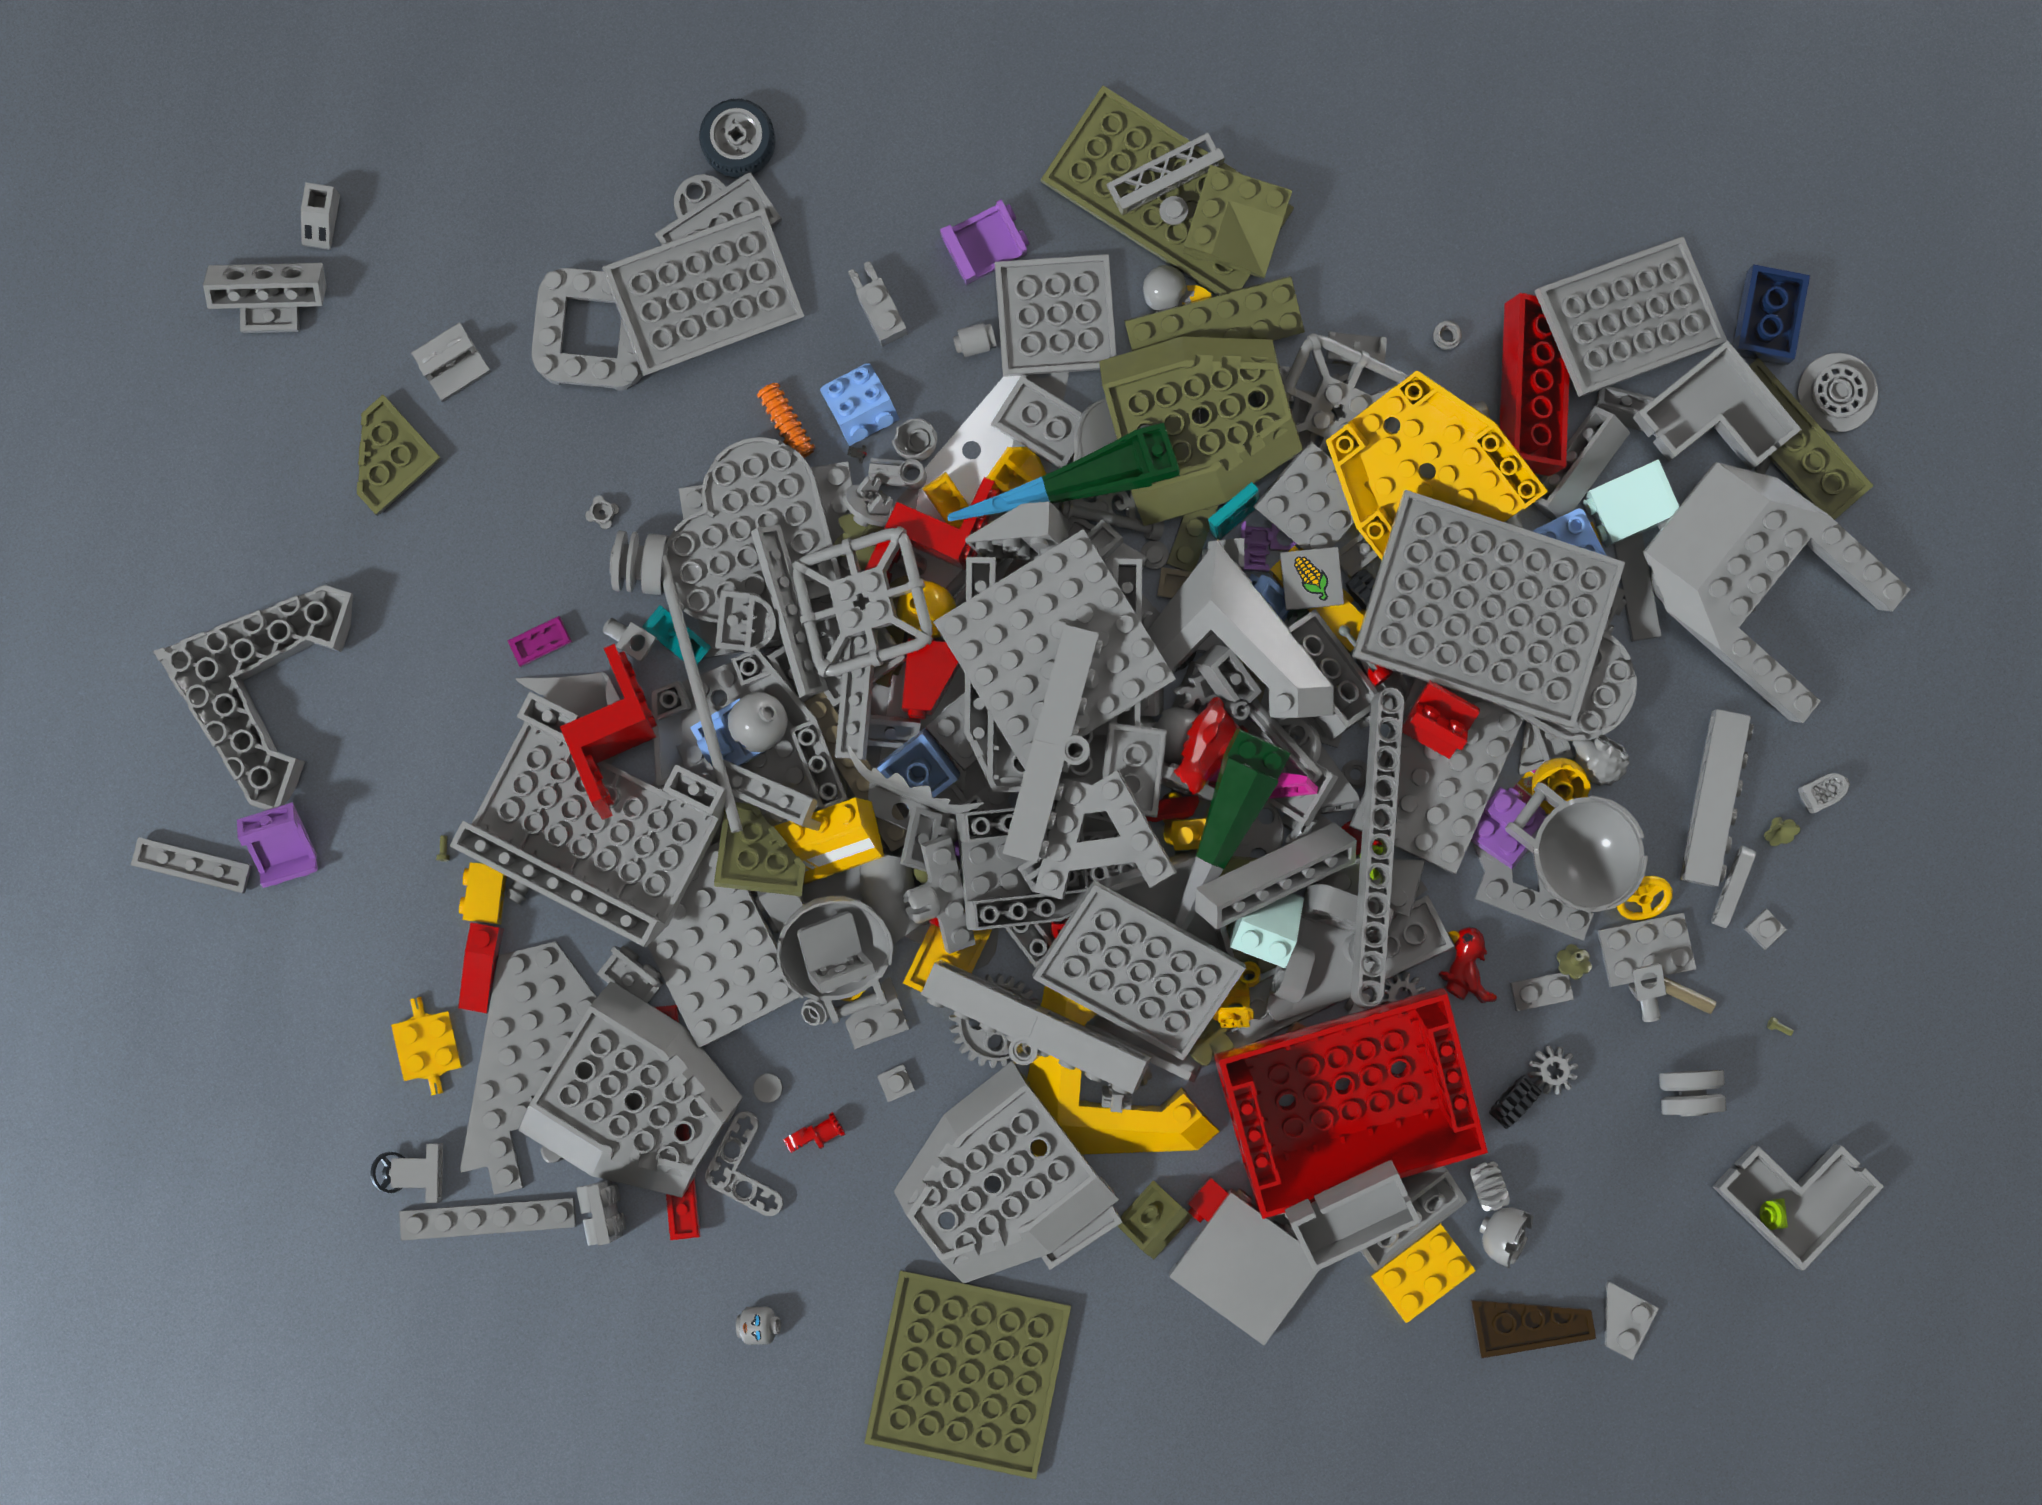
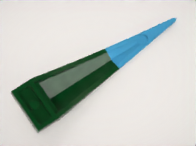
(1120, 466)

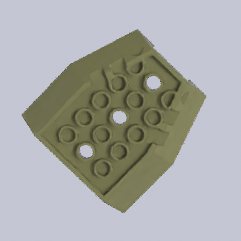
(1232, 446)

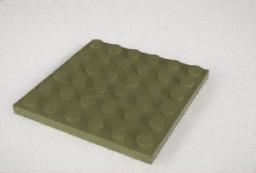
(967, 1374)

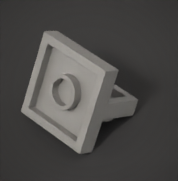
(450, 362)

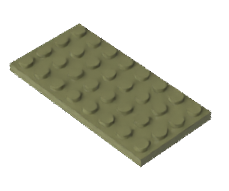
(1113, 141)

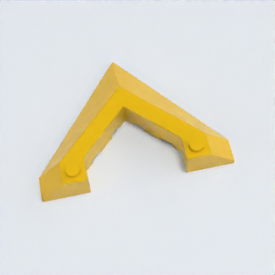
(1094, 1129)

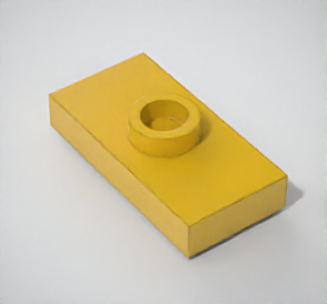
(945, 498)

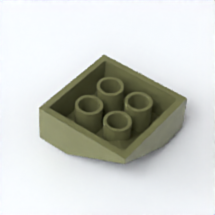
(1237, 221)

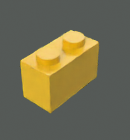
(483, 894)

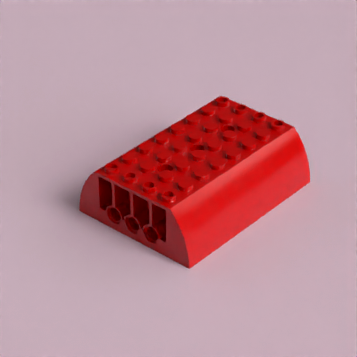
(1332, 1134)

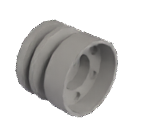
(637, 562)

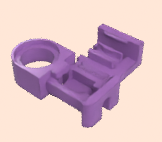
(1257, 546)

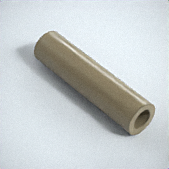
(1689, 996)

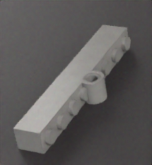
(1051, 742)
(1035, 1026)

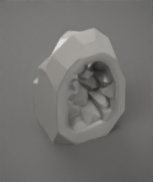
(1824, 791)

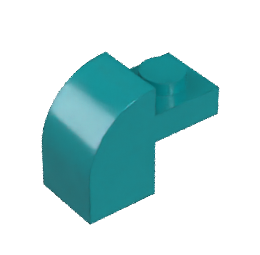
(662, 627)

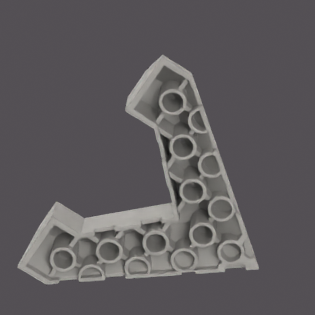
(1224, 602)
(211, 674)

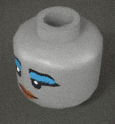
(757, 1325)

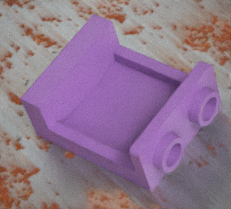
(985, 240)
(278, 844)

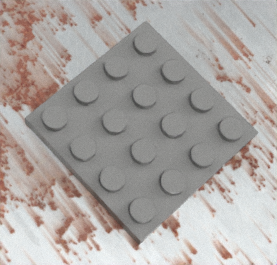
(1055, 314)

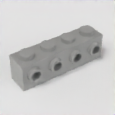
(1586, 458)

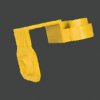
(1239, 1016)

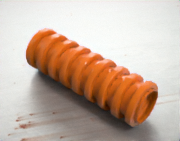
(785, 419)

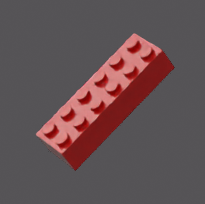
(1533, 387)

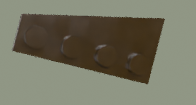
(1519, 1327)

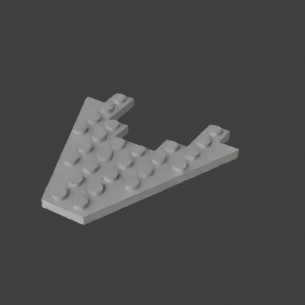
(529, 1021)

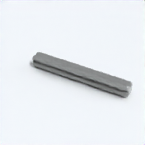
(1283, 740)

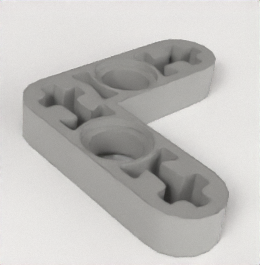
(734, 1176)

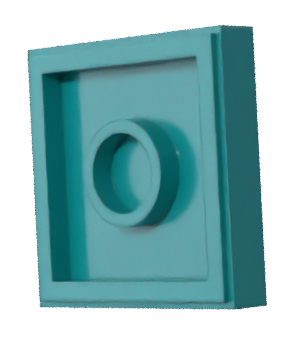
(1234, 511)

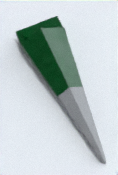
(1242, 788)

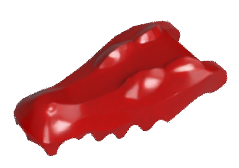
(1206, 745)

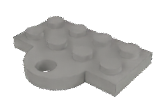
(715, 205)
(1300, 807)

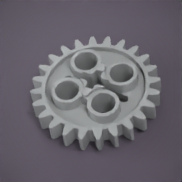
(976, 1038)

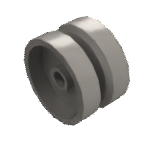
(1692, 1092)

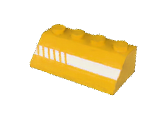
(843, 841)

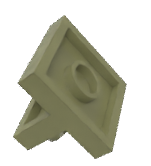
(1153, 1220)

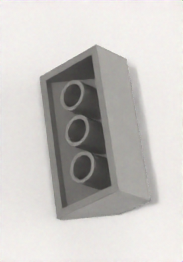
(1351, 686)
(1434, 1199)

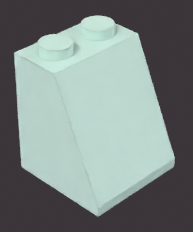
(1631, 503)
(1269, 931)

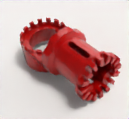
(820, 1133)

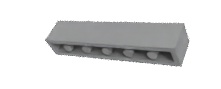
(1715, 798)
(1275, 875)

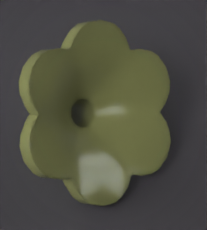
(1781, 831)
(1574, 961)

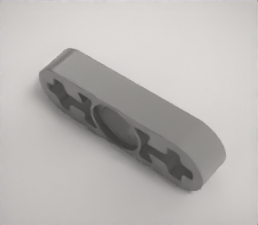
(1733, 887)

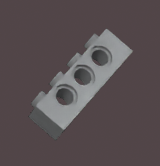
(264, 285)

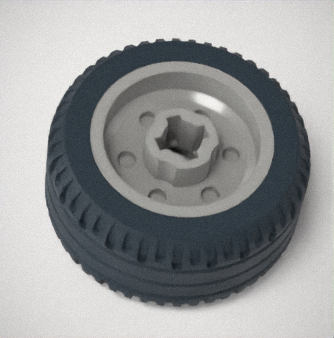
(724, 124)

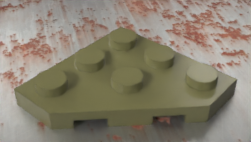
(389, 455)
(757, 857)

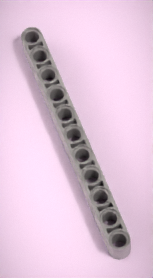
(1370, 860)

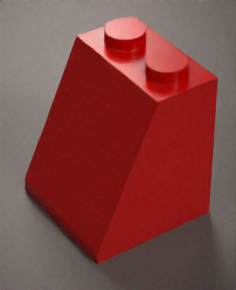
(927, 678)

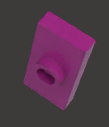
(539, 641)

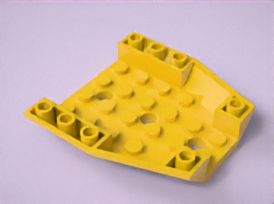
(1470, 453)

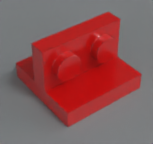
(1440, 720)

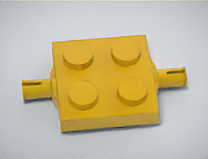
(426, 1046)

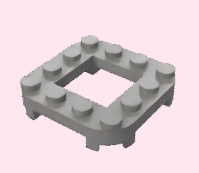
(548, 334)

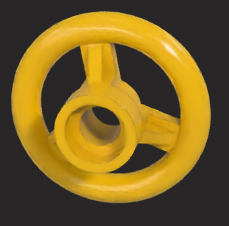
(1644, 896)

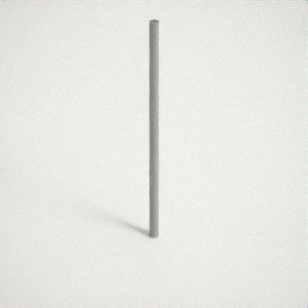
(699, 695)

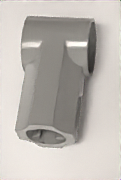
(894, 472)

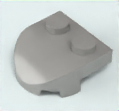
(744, 621)

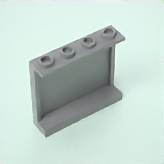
(1245, 1267)

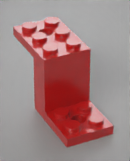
(934, 535)
(609, 731)

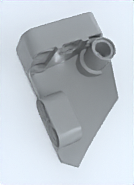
(1323, 954)

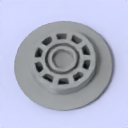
(1838, 391)

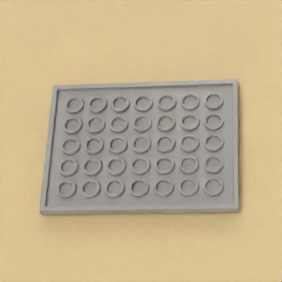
(1488, 609)

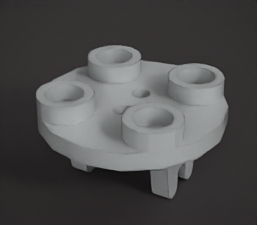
(868, 503)

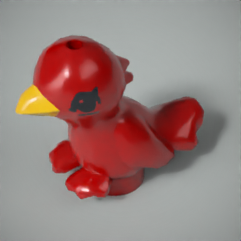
(1464, 973)

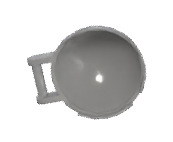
(1584, 850)
(874, 942)

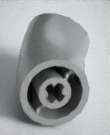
(883, 887)

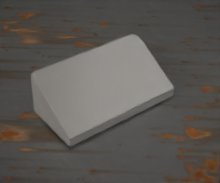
(1622, 404)

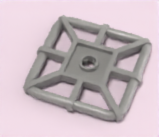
(1333, 392)
(879, 610)

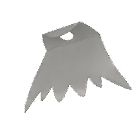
(576, 693)
(889, 791)

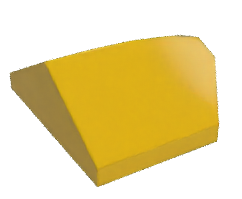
(1016, 468)

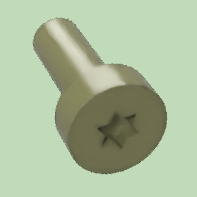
(442, 856)
(1774, 1024)

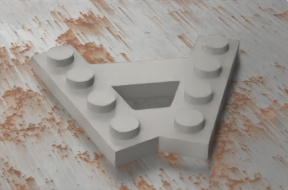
(1135, 845)
(1539, 907)

